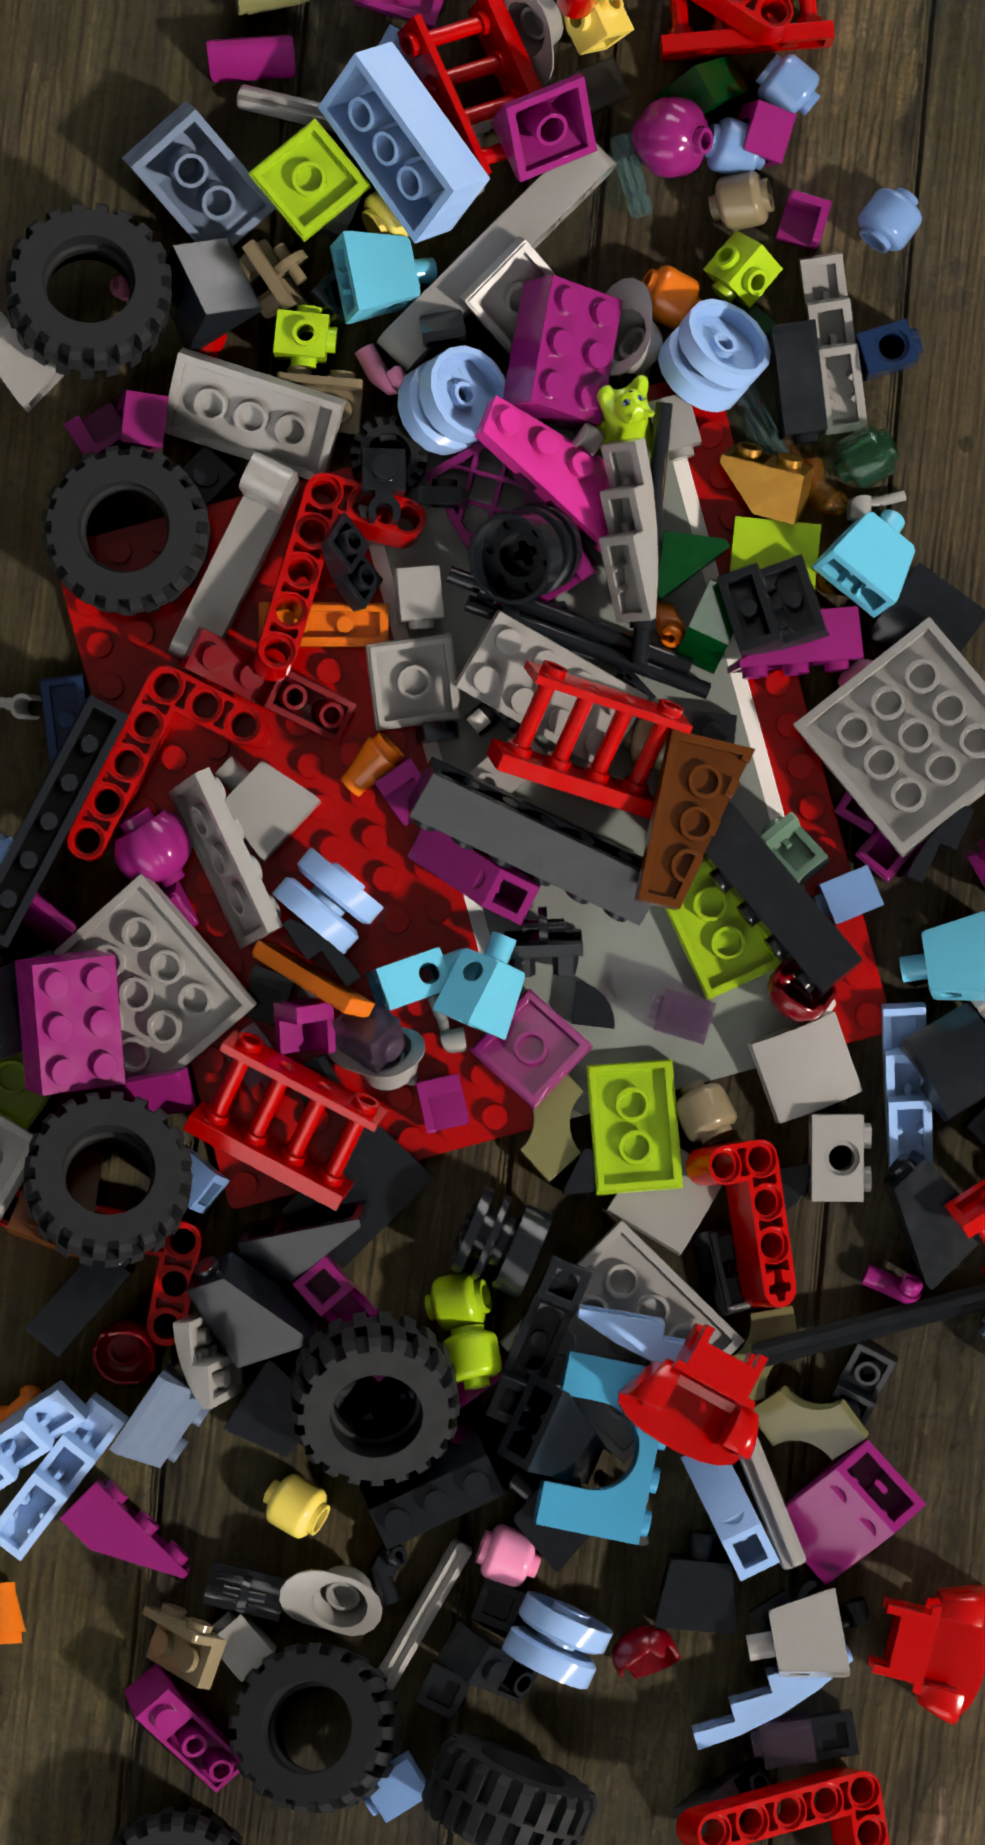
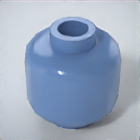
(789, 84)
(727, 150)
(889, 219)

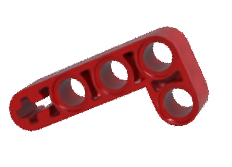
(758, 1285)

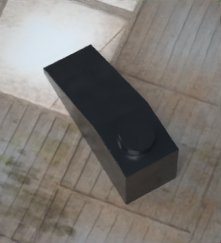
(295, 1242)

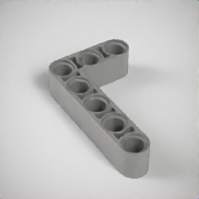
(266, 499)

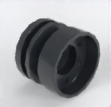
(504, 555)
(501, 1241)

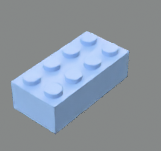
(403, 142)

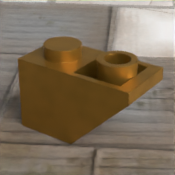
(768, 482)

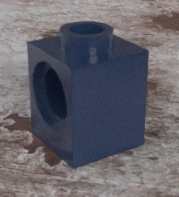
(874, 363)

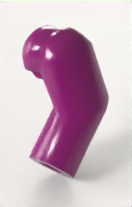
(902, 1289)

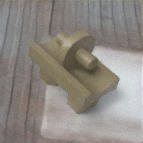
(279, 271)

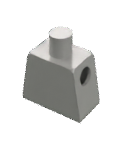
(21, 372)
(265, 804)
(804, 1638)

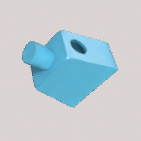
(377, 273)
(869, 561)
(951, 960)
(400, 981)
(483, 988)

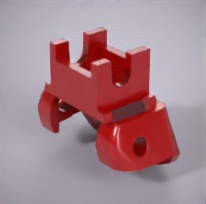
(698, 1401)
(937, 1648)

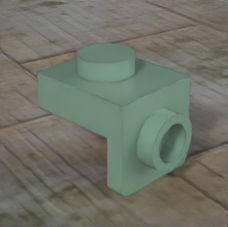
(794, 847)

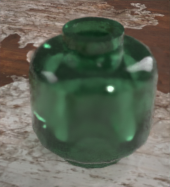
(866, 456)

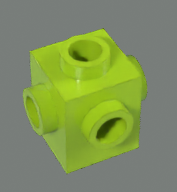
(742, 270)
(293, 325)

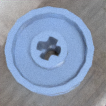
(714, 355)
(447, 398)
(328, 900)
(557, 1640)

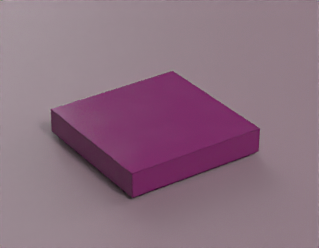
(536, 1052)

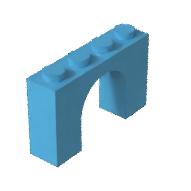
(616, 1509)

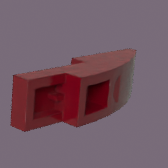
(290, 698)

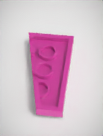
(549, 462)

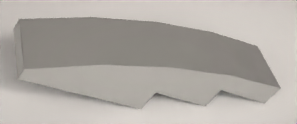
(829, 304)
(632, 536)

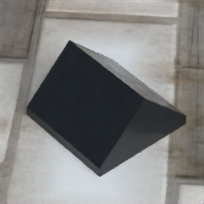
(208, 291)

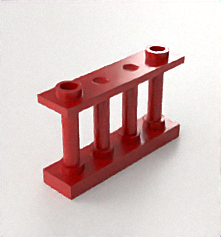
(724, 40)
(504, 59)
(594, 780)
(251, 1141)

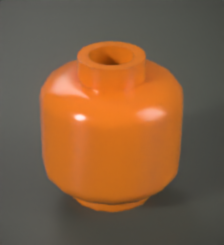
(671, 295)

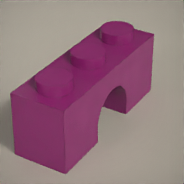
(333, 1293)

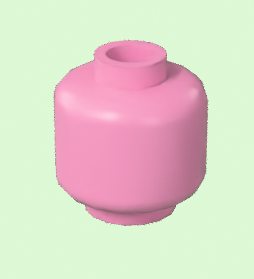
(507, 1556)

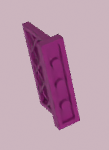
(588, 566)

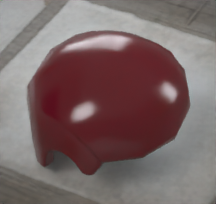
(792, 999)
(124, 1353)
(644, 1651)

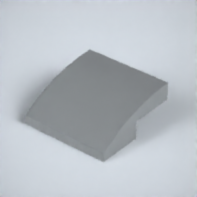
(805, 1067)
(666, 1215)
(206, 1363)

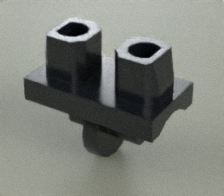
(546, 939)
(244, 1590)

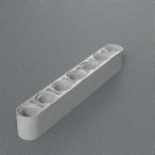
(530, 217)

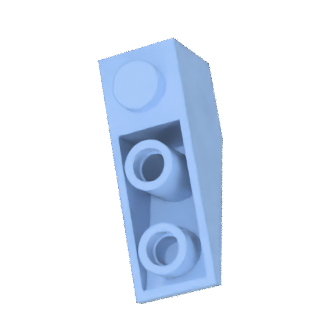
(732, 1517)

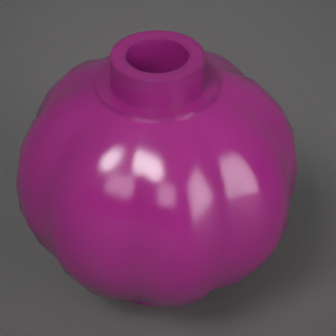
(672, 137)
(153, 846)

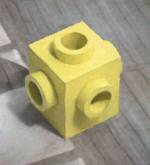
(600, 28)

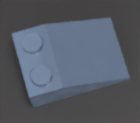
(198, 178)
(160, 1421)

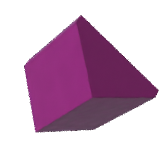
(546, 128)

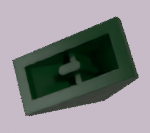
(710, 85)
(684, 557)
(708, 631)

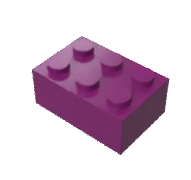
(562, 351)
(70, 1022)

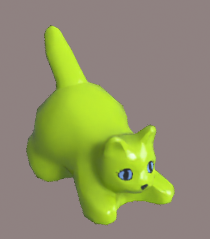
(626, 412)

